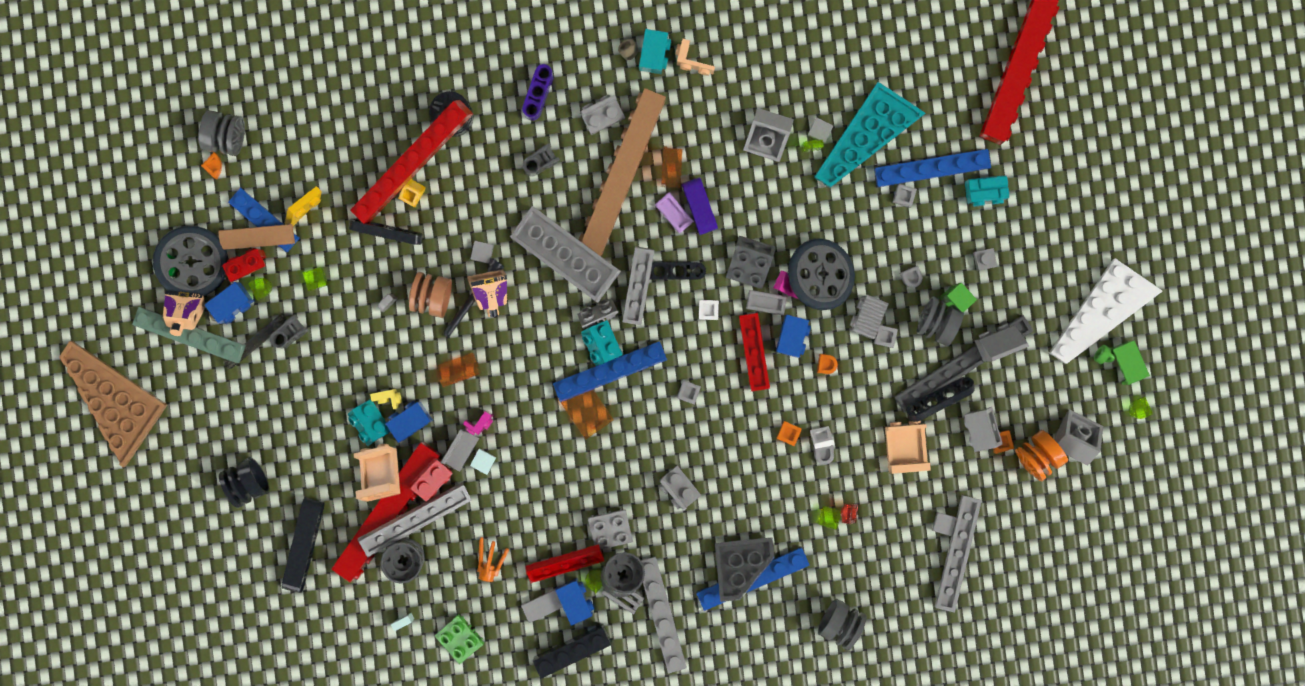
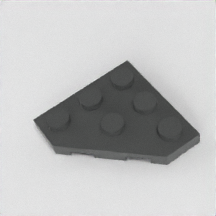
(741, 565)

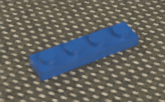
(256, 213)

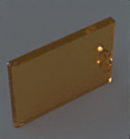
(587, 413)

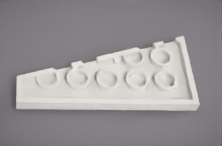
(1109, 303)

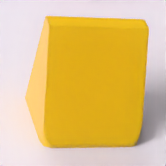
(412, 193)

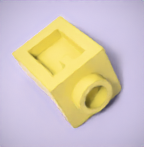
(383, 397)

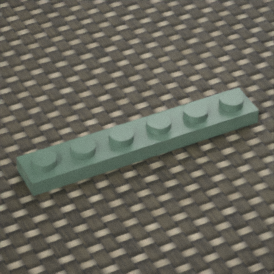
(195, 338)

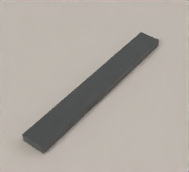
(951, 370)

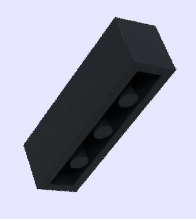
(572, 651)

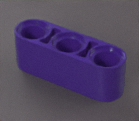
(536, 83)
(699, 206)

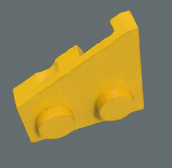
(302, 206)

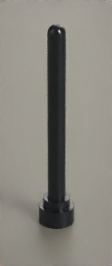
(494, 265)

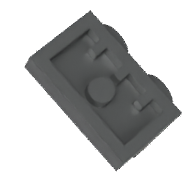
(751, 262)

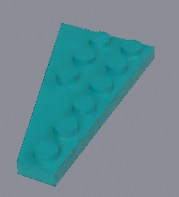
(874, 125)

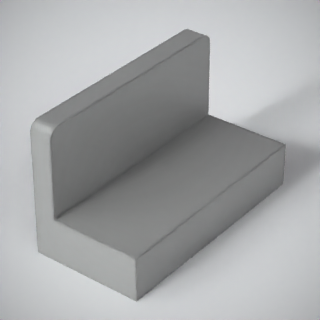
(460, 450)

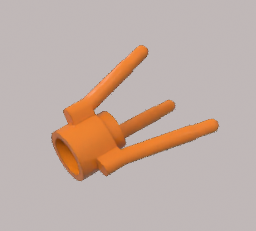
(488, 570)

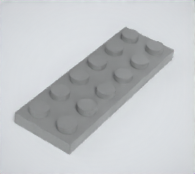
(565, 254)

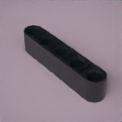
(303, 545)

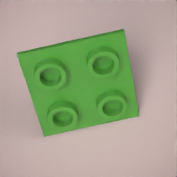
(459, 639)

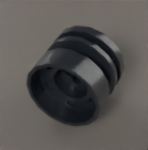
(442, 101)
(244, 482)

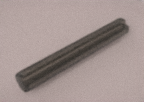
(258, 339)

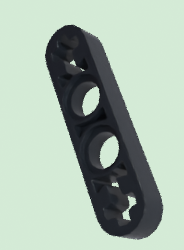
(386, 231)
(669, 266)
(964, 386)

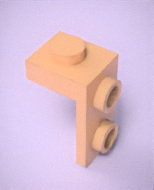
(681, 51)

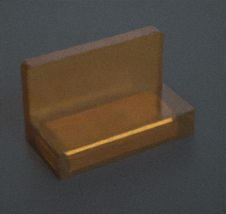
(671, 167)
(458, 370)

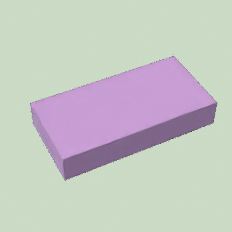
(674, 213)

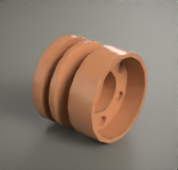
(425, 293)

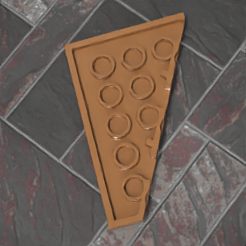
(117, 403)

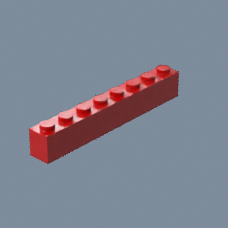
(1018, 70)
(411, 161)
(388, 508)

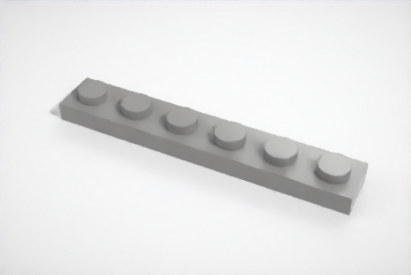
(414, 519)
(958, 553)
(662, 616)

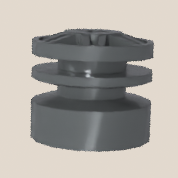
(221, 133)
(944, 323)
(398, 570)
(633, 574)
(840, 623)

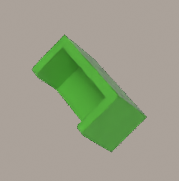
(958, 296)
(1130, 362)

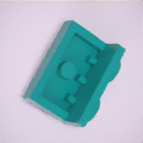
(601, 343)
(368, 422)

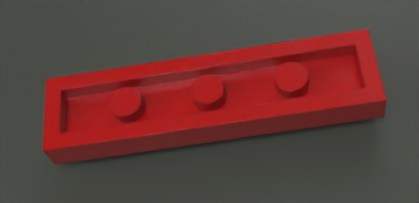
(754, 352)
(564, 563)

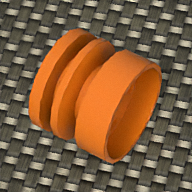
(1044, 453)

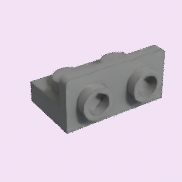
(602, 114)
(679, 487)

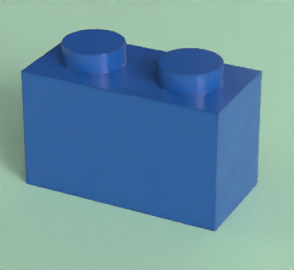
(229, 303)
(792, 336)
(409, 421)
(574, 601)

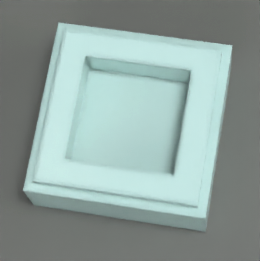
(483, 461)
(403, 621)

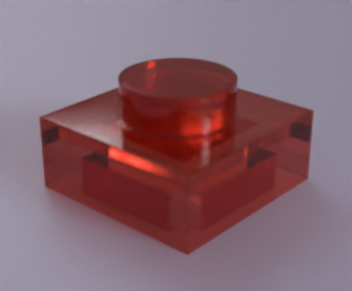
(849, 513)

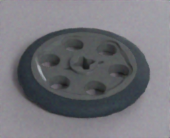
(175, 239)
(801, 286)

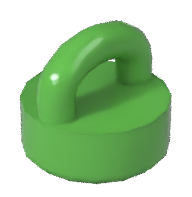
(1102, 355)

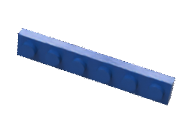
(932, 168)
(609, 371)
(776, 569)

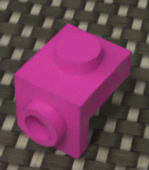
(782, 284)
(483, 423)

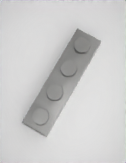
(638, 285)

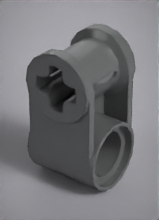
(541, 160)
(289, 332)

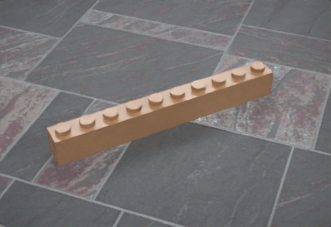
(622, 171)

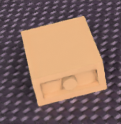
(906, 447)
(378, 473)

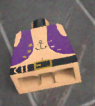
(489, 290)
(182, 310)

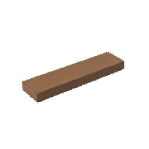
(256, 236)

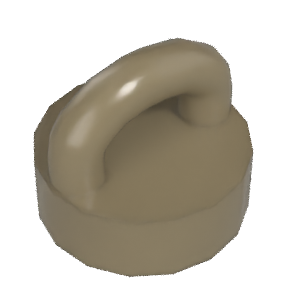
(628, 49)

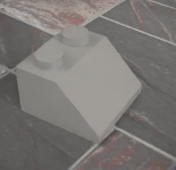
(768, 134)
(1000, 343)
(1079, 437)

